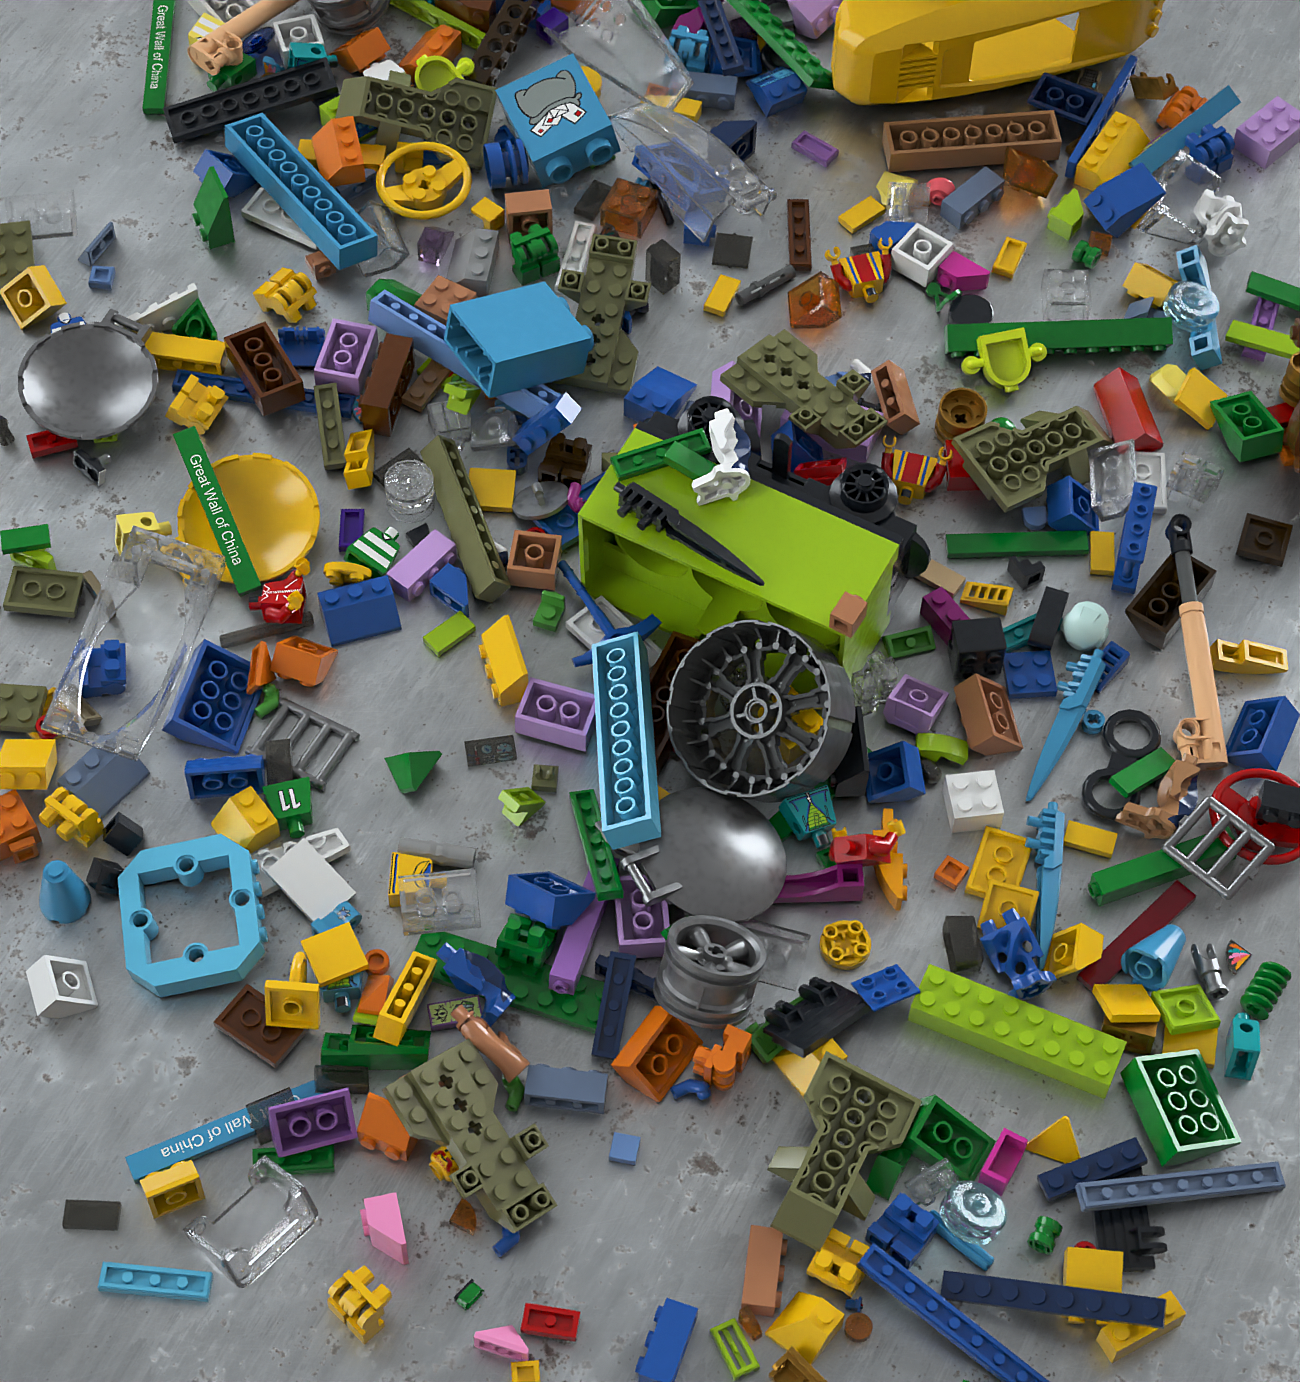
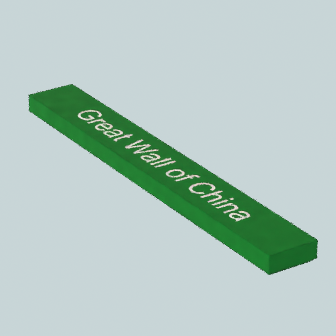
(158, 56)
(217, 511)

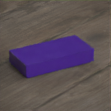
(350, 527)

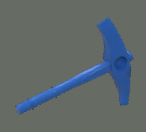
(644, 628)

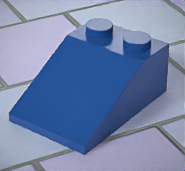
(1124, 199)
(657, 392)

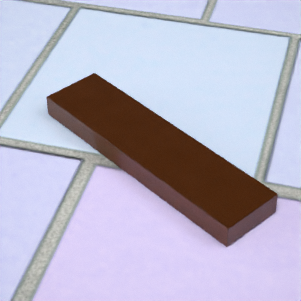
(799, 234)

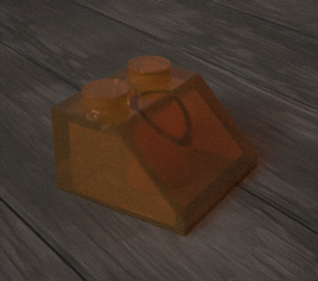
(1028, 173)
(815, 302)

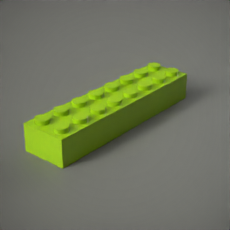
(1017, 1031)

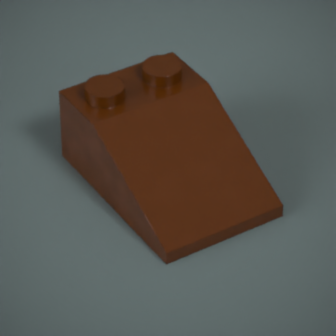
(476, 13)

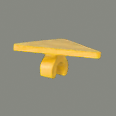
(1056, 1142)

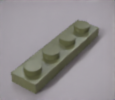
(330, 426)

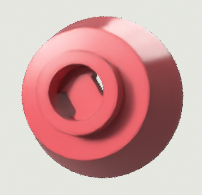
(940, 189)

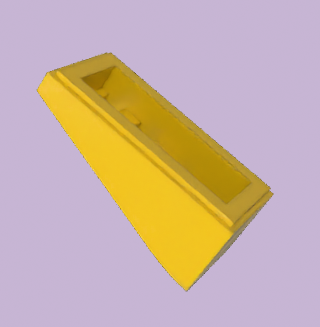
(993, 605)

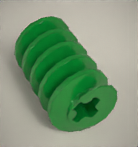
(1265, 989)

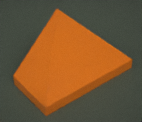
(260, 668)
(375, 994)

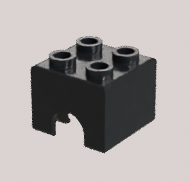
(977, 647)

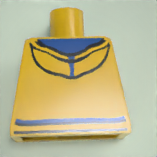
(405, 865)

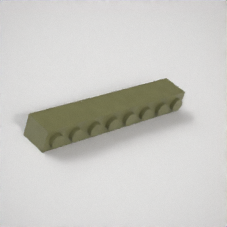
(465, 520)

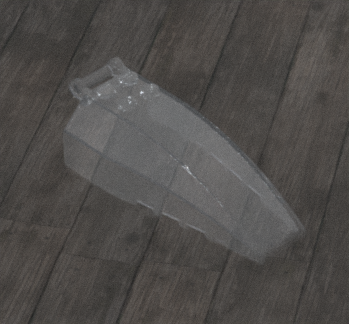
(626, 48)
(690, 166)

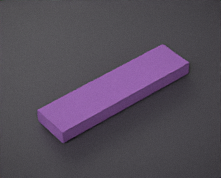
(1264, 317)

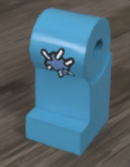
(340, 915)

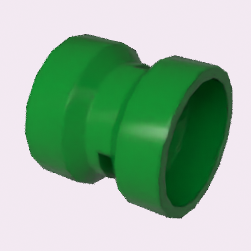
(1086, 254)
(1044, 1235)

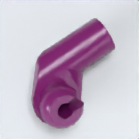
(573, 499)

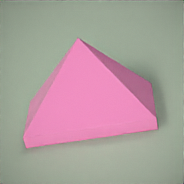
(502, 1341)

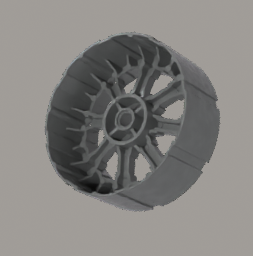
(694, 700)

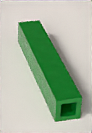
(1150, 871)

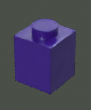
(554, 20)

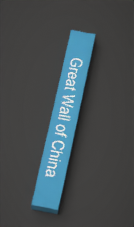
(200, 1140)

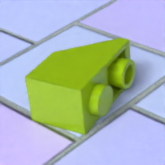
(1067, 216)

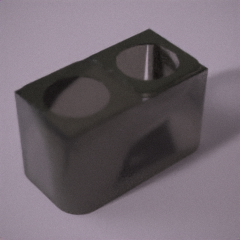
(962, 944)

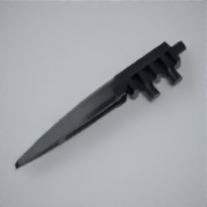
(658, 512)

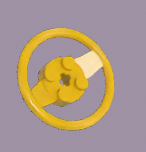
(425, 186)

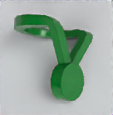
(934, 290)

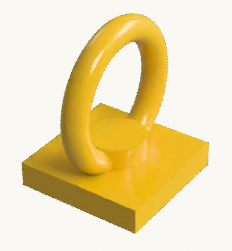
(293, 1002)

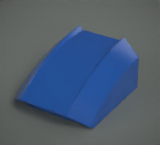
(749, 54)

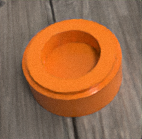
(378, 962)

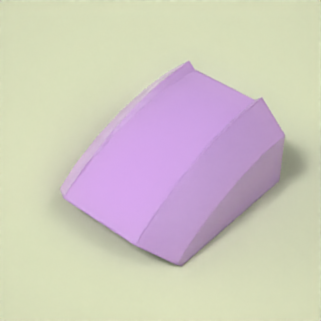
(914, 705)

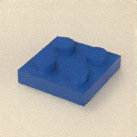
(1029, 675)

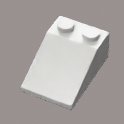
(220, 9)

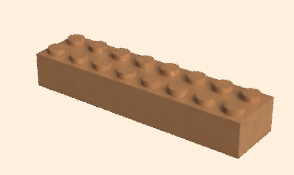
(969, 140)

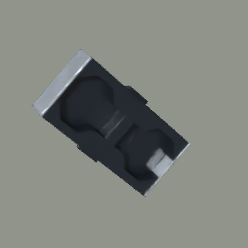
(91, 466)

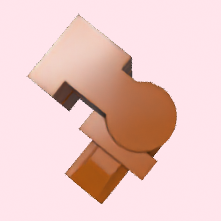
(1179, 107)
(719, 1064)

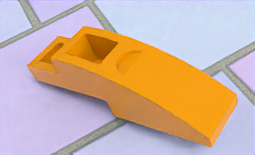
(891, 875)

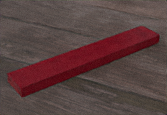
(1156, 916)

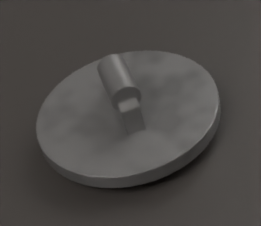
(540, 500)

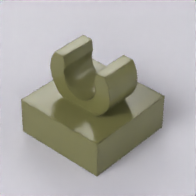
(545, 778)

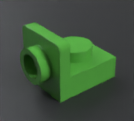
(550, 611)
(762, 1043)

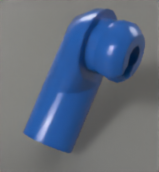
(691, 1086)
(507, 1242)

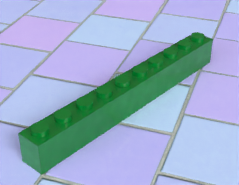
(1069, 335)

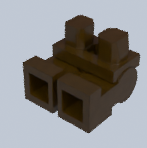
(566, 461)

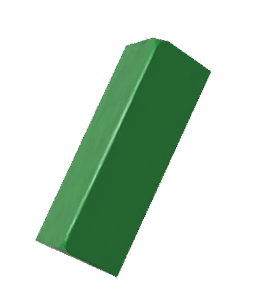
(687, 461)

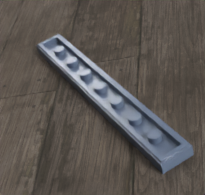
(1180, 1186)

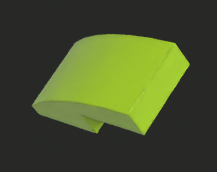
(936, 745)

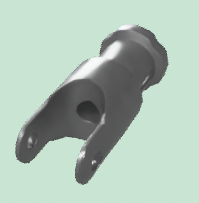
(1209, 972)

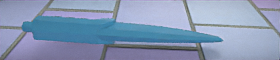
(1076, 700)
(1049, 854)

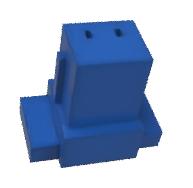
(854, 1305)

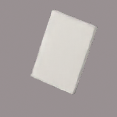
(1152, 471)
(309, 881)

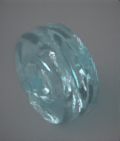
(1191, 306)
(973, 1212)

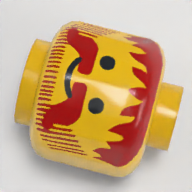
(442, 1164)

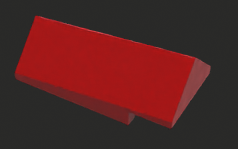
(1126, 410)
(823, 470)

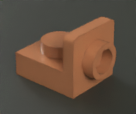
(320, 265)

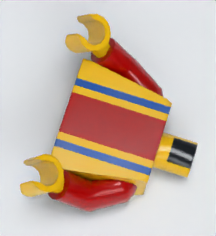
(863, 273)
(912, 472)

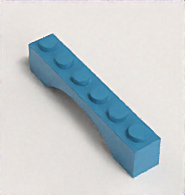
(1204, 344)

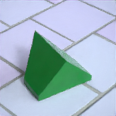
(195, 323)
(411, 768)

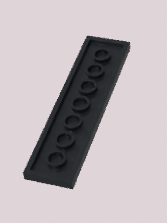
(250, 98)

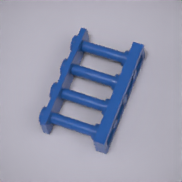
(1134, 538)

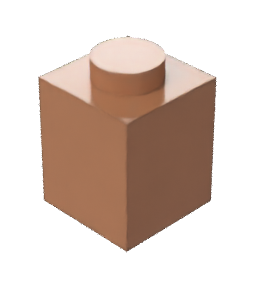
(848, 614)

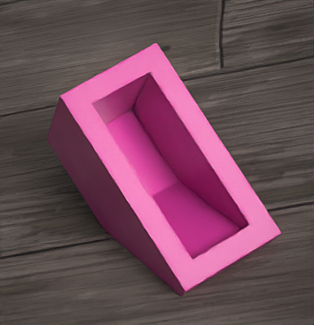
(961, 273)

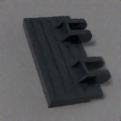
(815, 1020)
(1123, 1232)

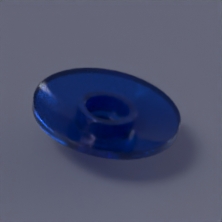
(258, 41)

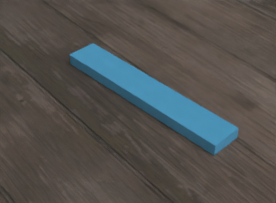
(1174, 140)

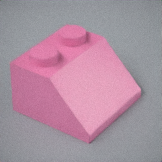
(384, 1225)

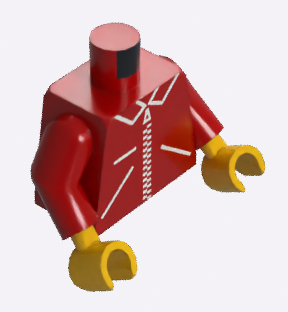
(284, 599)
(864, 848)

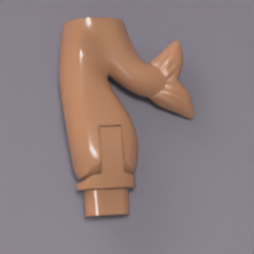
(493, 1046)

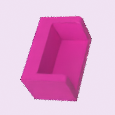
(1003, 1161)

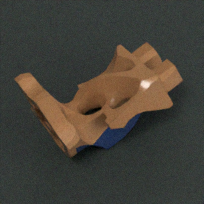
(1175, 799)

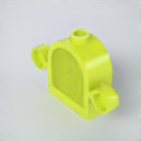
(437, 71)
(1004, 358)

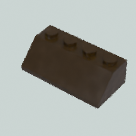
(1157, 605)

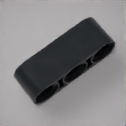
(1048, 618)

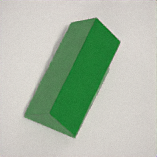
(363, 1050)

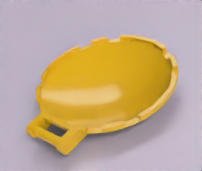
(270, 507)

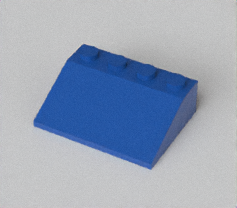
(213, 700)

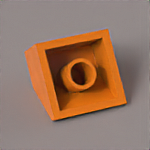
(362, 50)
(302, 660)
(383, 1130)

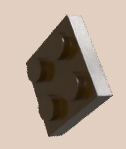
(1264, 539)

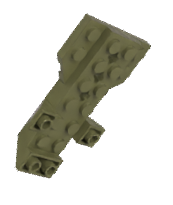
(400, 109)
(603, 298)
(786, 375)
(1016, 462)
(487, 1159)
(826, 1171)

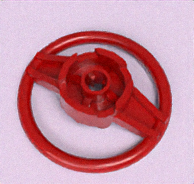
(1277, 833)

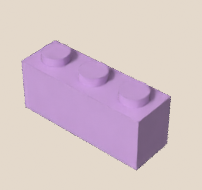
(422, 563)

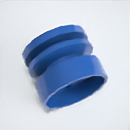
(505, 163)

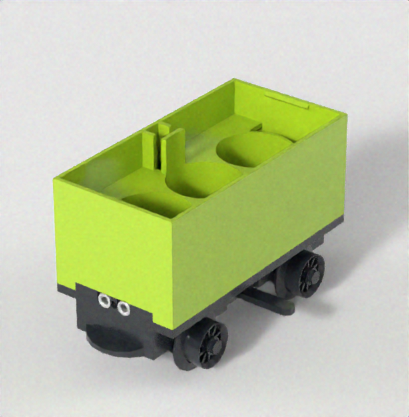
(789, 530)

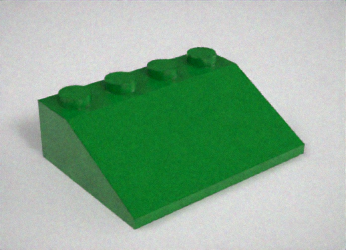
(1179, 1106)

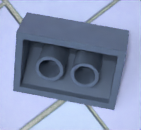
(102, 779)

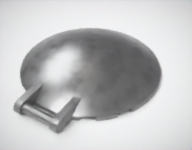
(89, 378)
(711, 857)

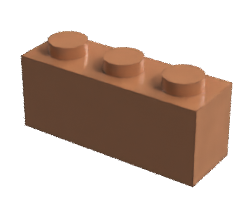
(895, 397)
(764, 1270)

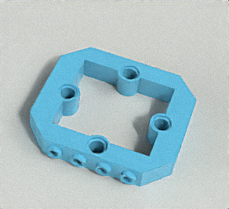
(170, 863)

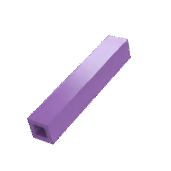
(577, 944)

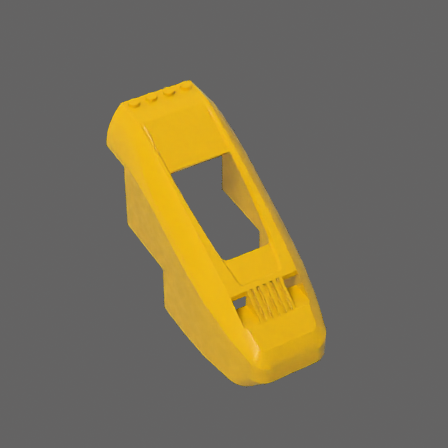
(974, 46)

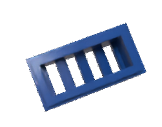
(1118, 658)

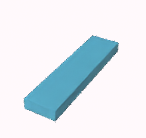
(155, 1281)

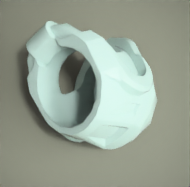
(1086, 626)

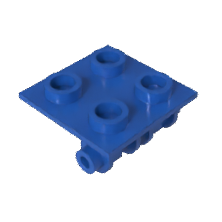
(302, 345)
(885, 987)

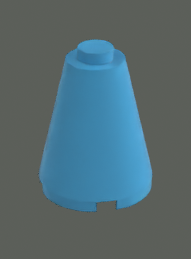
(63, 893)
(1154, 957)

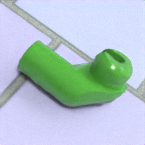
(271, 700)
(516, 1092)

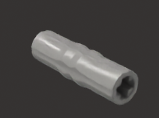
(440, 853)

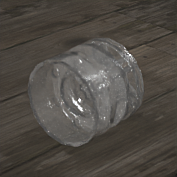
(409, 491)

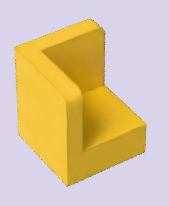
(409, 161)
(491, 214)

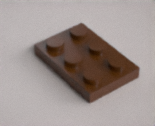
(246, 1024)

